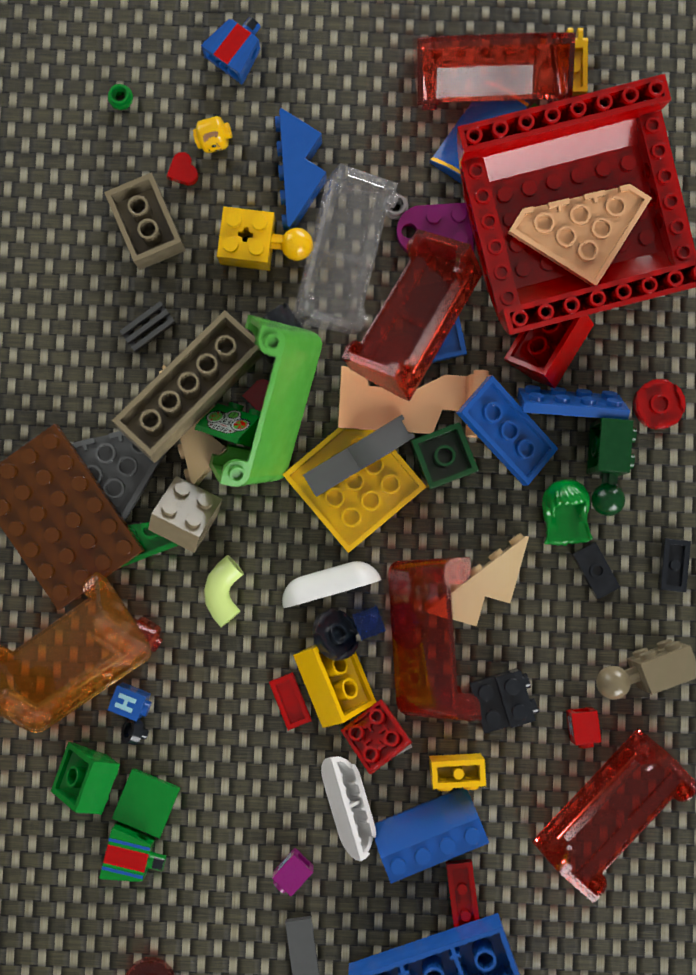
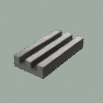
(143, 318)

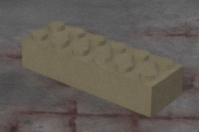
(188, 386)

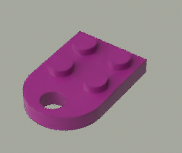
(440, 219)

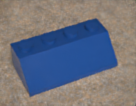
(429, 834)

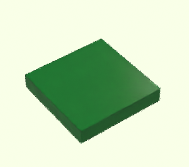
(146, 803)

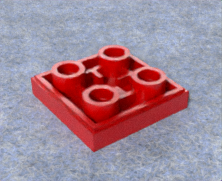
(376, 736)

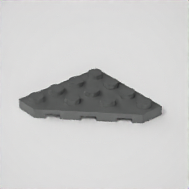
(118, 468)

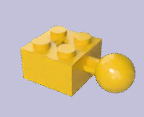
(258, 249)

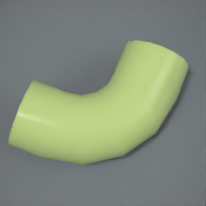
(217, 590)

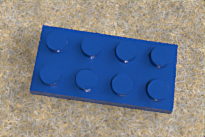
(579, 403)
(507, 430)

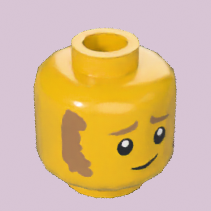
(212, 134)

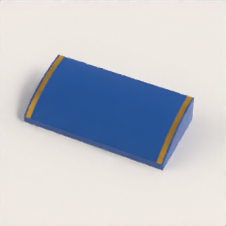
(447, 155)

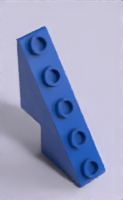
(300, 176)

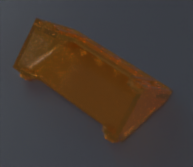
(71, 659)

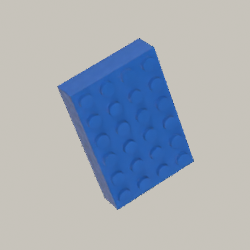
(463, 950)

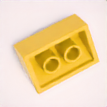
(335, 687)

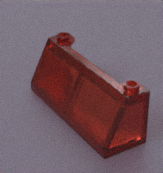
(416, 314)
(612, 812)

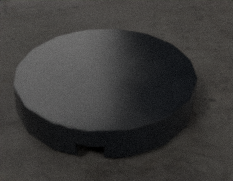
(335, 635)

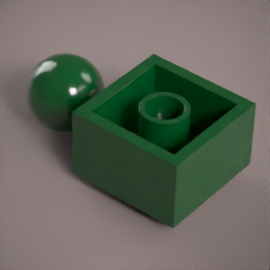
(611, 457)

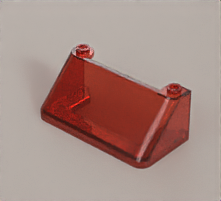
(493, 67)
(425, 638)

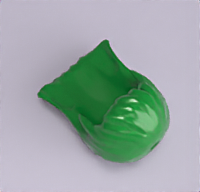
(565, 513)

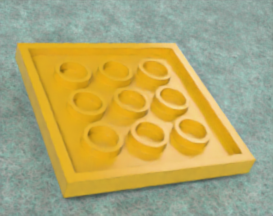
(362, 500)

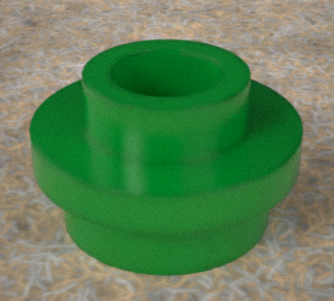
(116, 91)

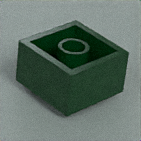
(443, 456)

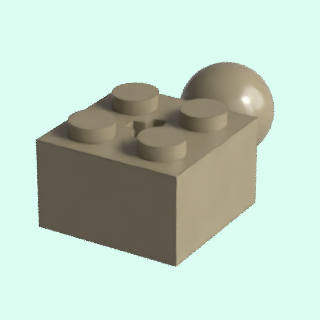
(650, 669)

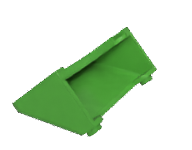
(283, 408)

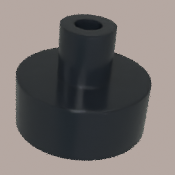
(133, 731)

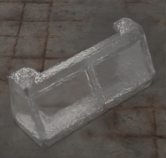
(344, 250)

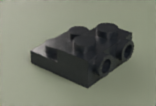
(504, 700)

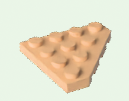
(583, 230)

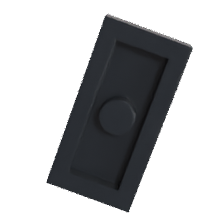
(674, 565)

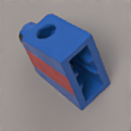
(234, 48)

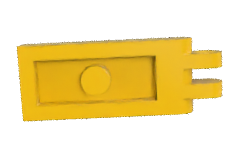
(580, 77)

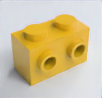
(457, 771)

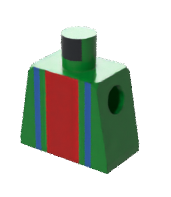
(130, 855)

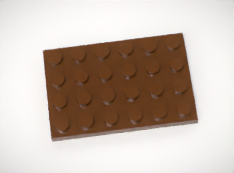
(61, 517)

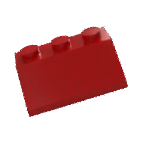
(548, 350)

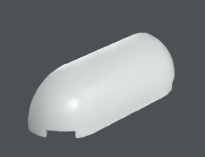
(329, 582)
(349, 806)

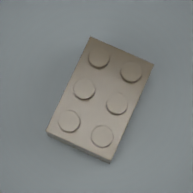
(145, 221)

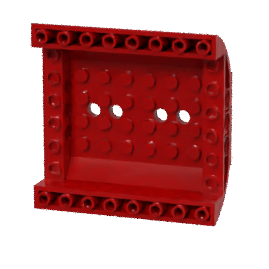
(562, 154)

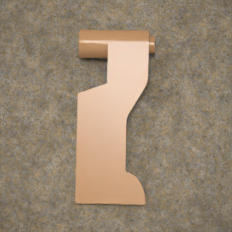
(373, 406)

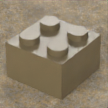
(185, 514)

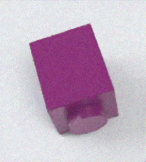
(292, 872)

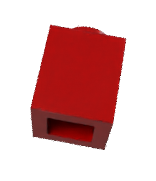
(583, 727)

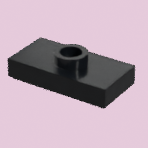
(595, 570)

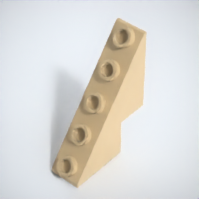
(197, 451)
(492, 580)

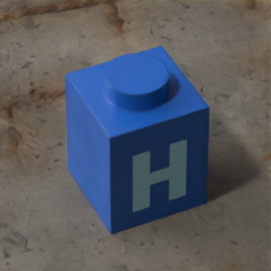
(130, 702)

